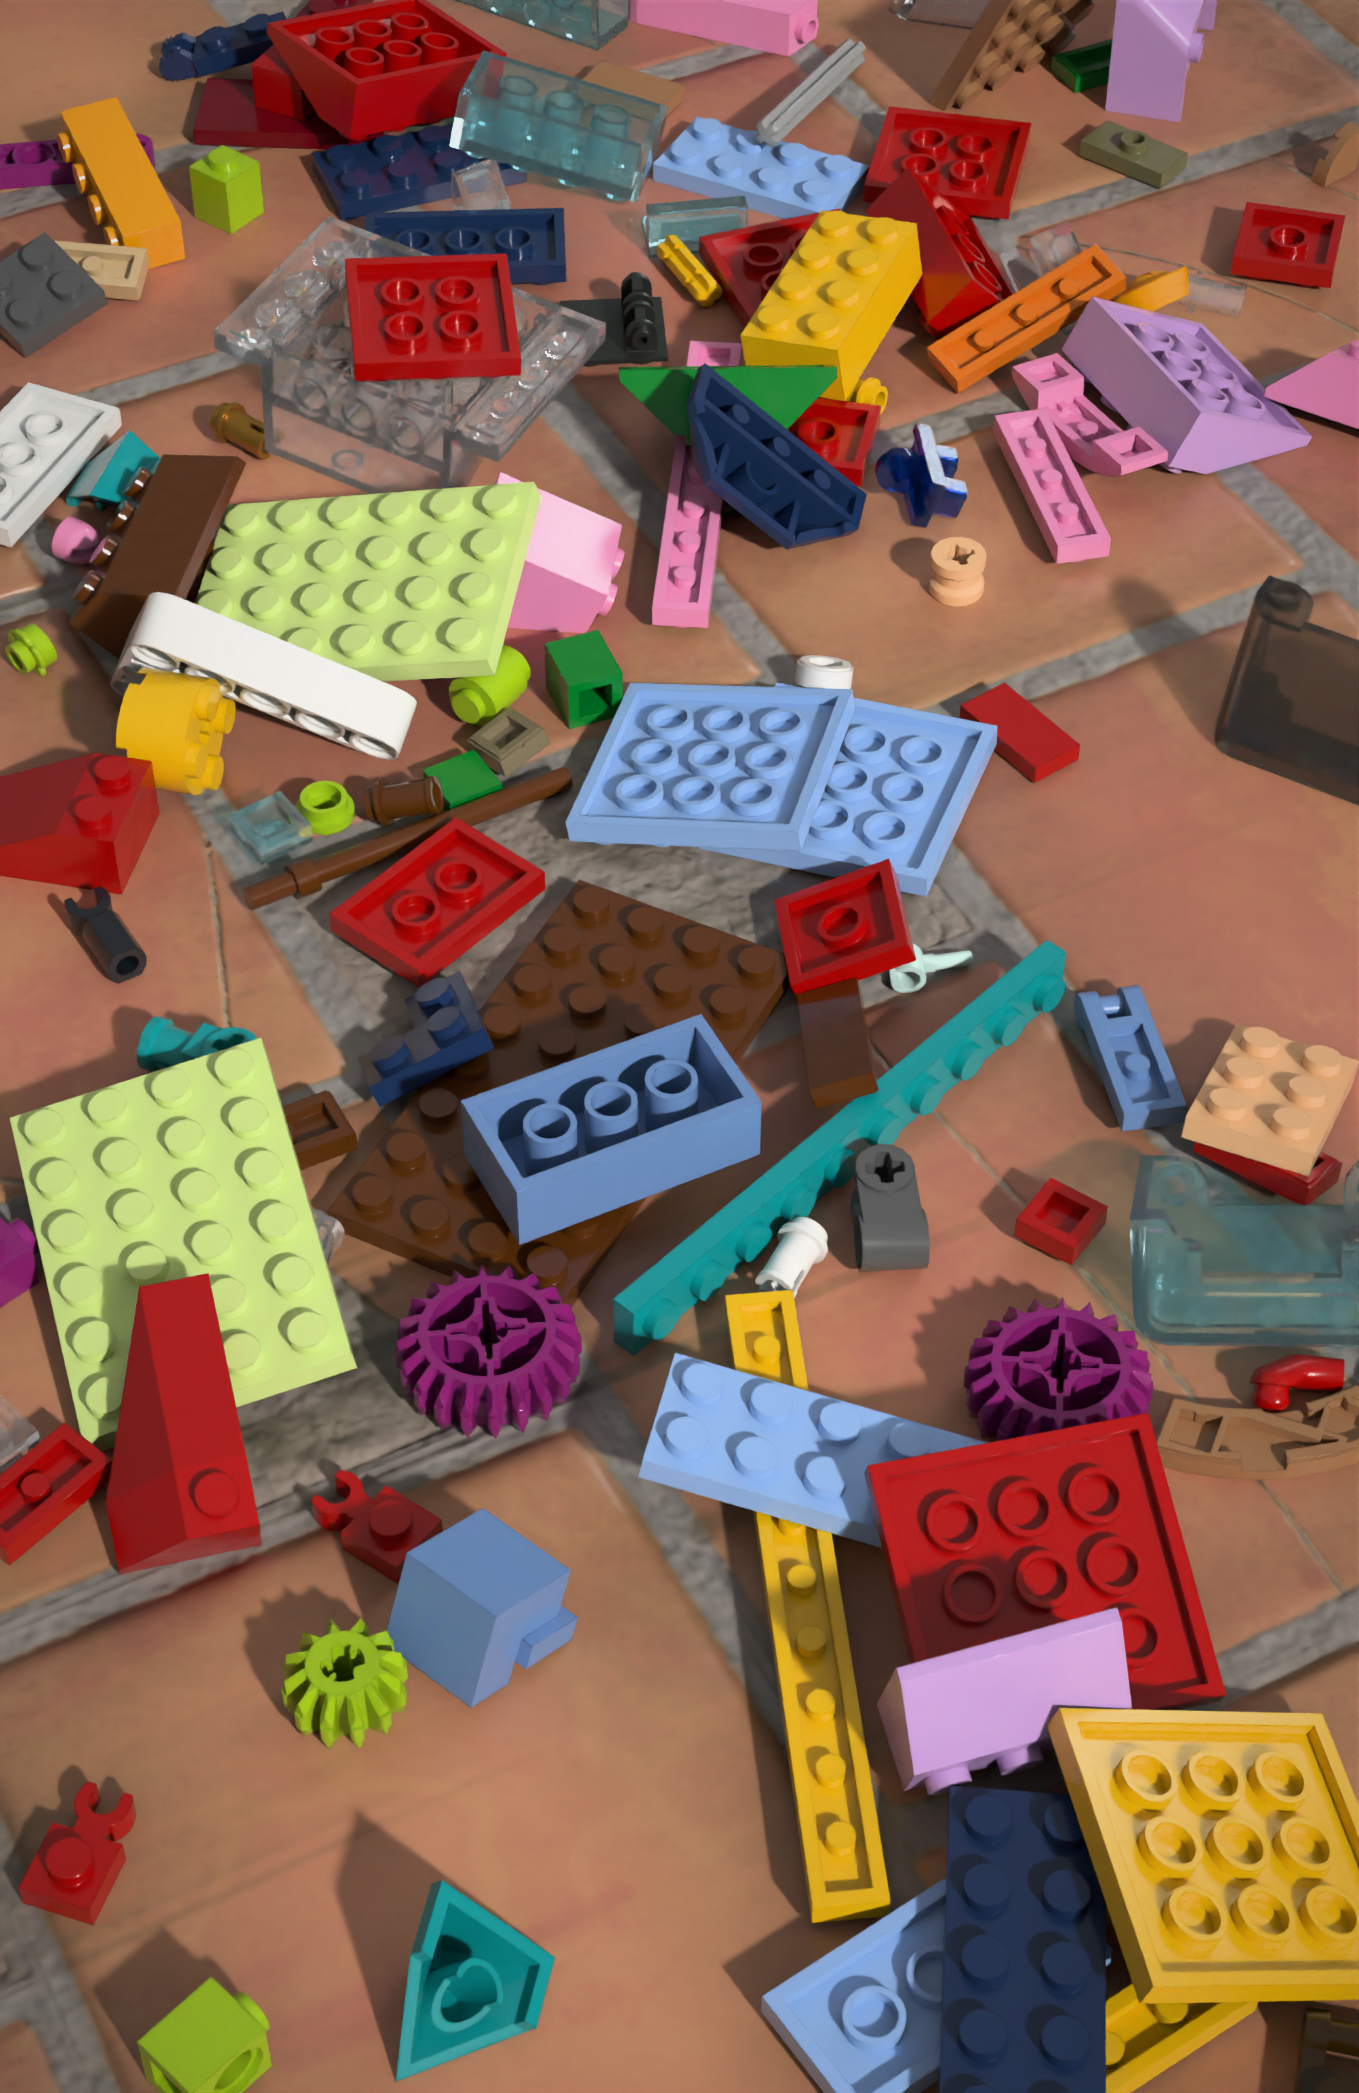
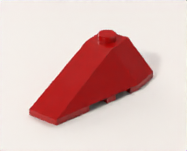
(179, 1448)

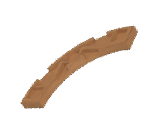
(1258, 1443)

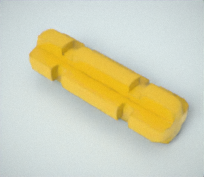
(689, 271)

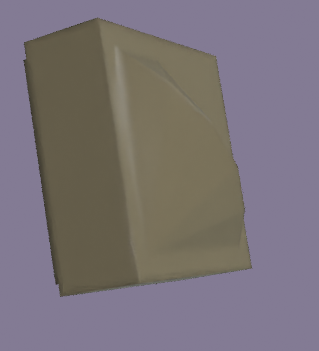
(508, 741)

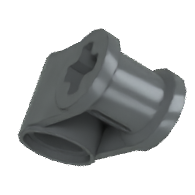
(888, 1212)

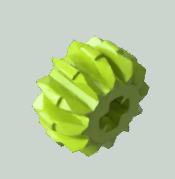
(344, 1683)

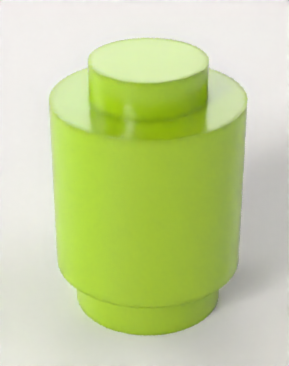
(485, 697)

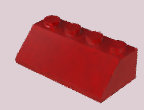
(957, 266)

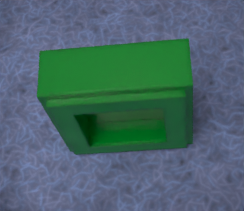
(464, 779)

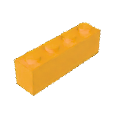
(120, 181)

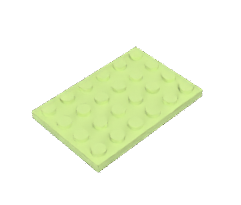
(379, 578)
(171, 1185)

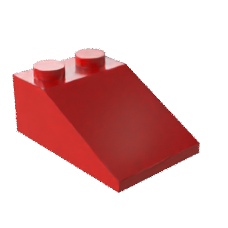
(77, 821)

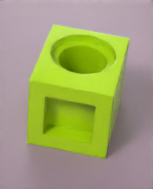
(207, 2044)

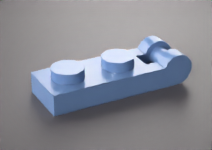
(1130, 1058)

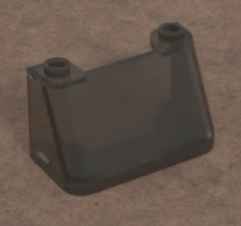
(1293, 695)

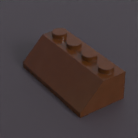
(154, 542)

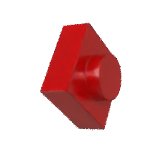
(1061, 1221)

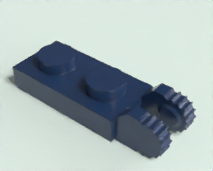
(216, 48)

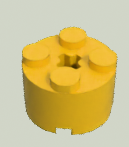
(178, 727)

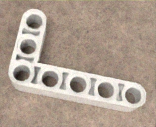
(266, 675)

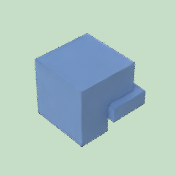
(479, 1605)

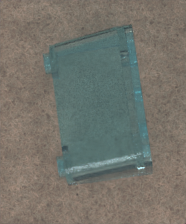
(1241, 1268)

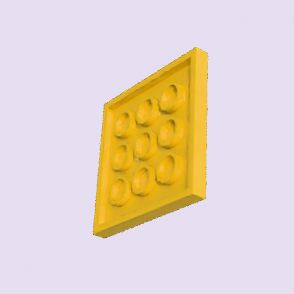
(1219, 1850)

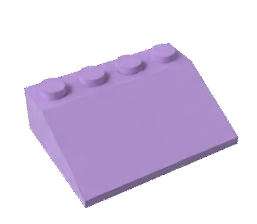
(1179, 388)

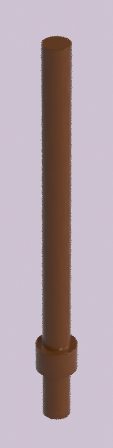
(307, 876)

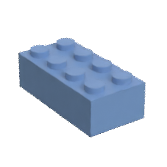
(611, 1128)

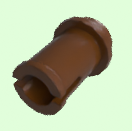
(402, 799)

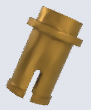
(234, 425)

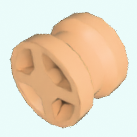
(957, 571)

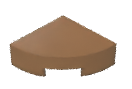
(1341, 158)

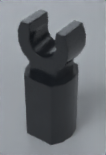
(107, 937)

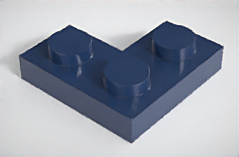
(444, 1037)

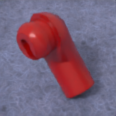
(1296, 1372)

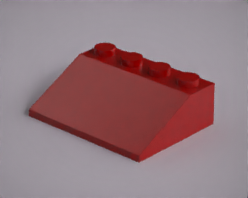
(380, 64)

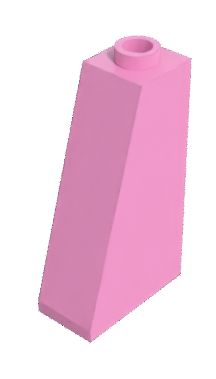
(755, 24)

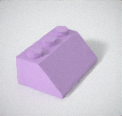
(997, 1700)

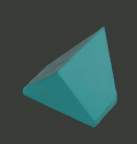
(110, 472)
(467, 1983)

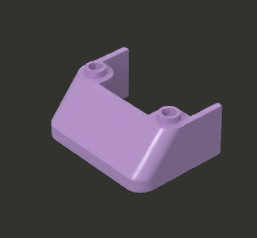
(1153, 54)

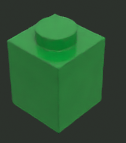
(583, 679)

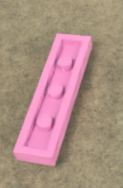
(1051, 486)

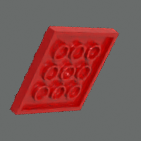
(1043, 1535)

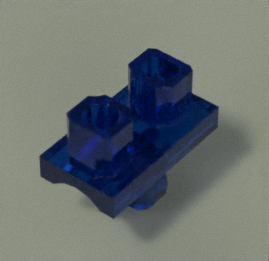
(923, 477)

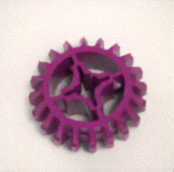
(446, 1359)
(1015, 1365)

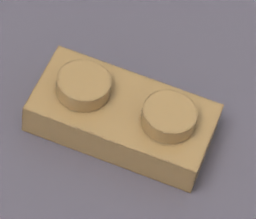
(114, 268)

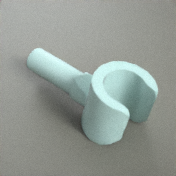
(912, 975)

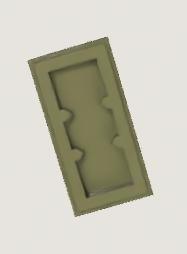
(1133, 154)

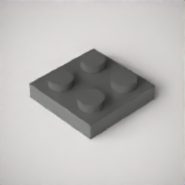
(43, 294)

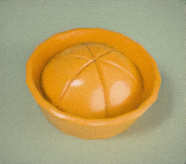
(1155, 289)

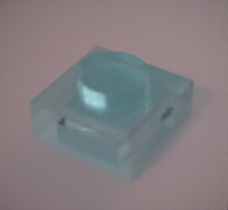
(270, 828)

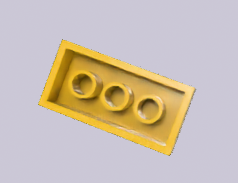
(836, 297)

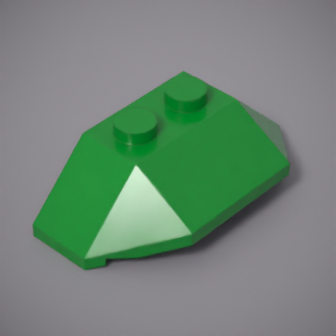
(777, 389)

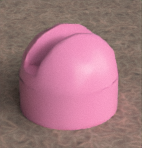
(75, 541)

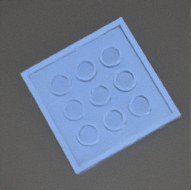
(712, 767)
(891, 795)

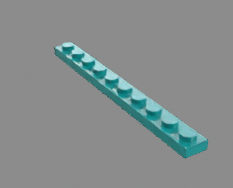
(828, 1156)

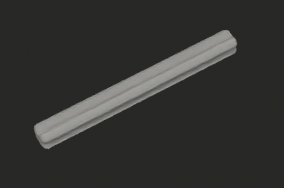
(810, 92)

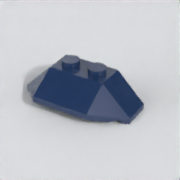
(767, 468)

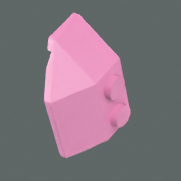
(1324, 387)

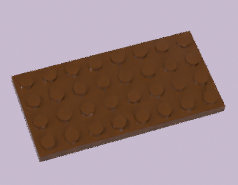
(583, 984)

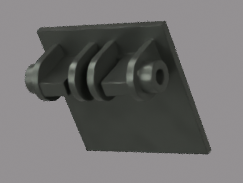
(632, 324)

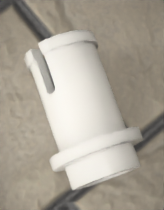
(799, 1247)

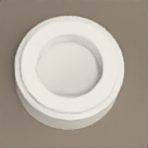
(823, 672)

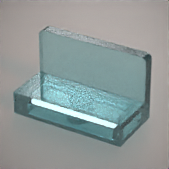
(692, 220)

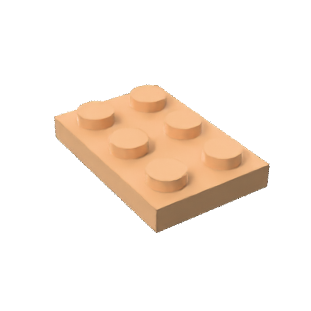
(1271, 1099)

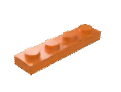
(1025, 318)

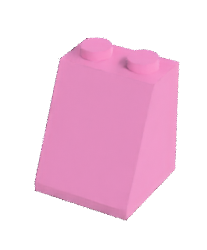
(566, 567)

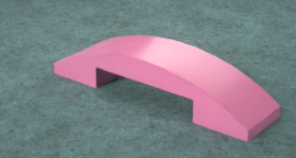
(1083, 428)

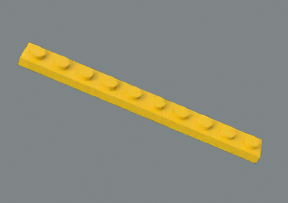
(812, 1658)

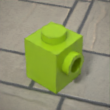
(226, 189)

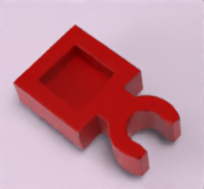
(378, 1527)
(82, 1862)

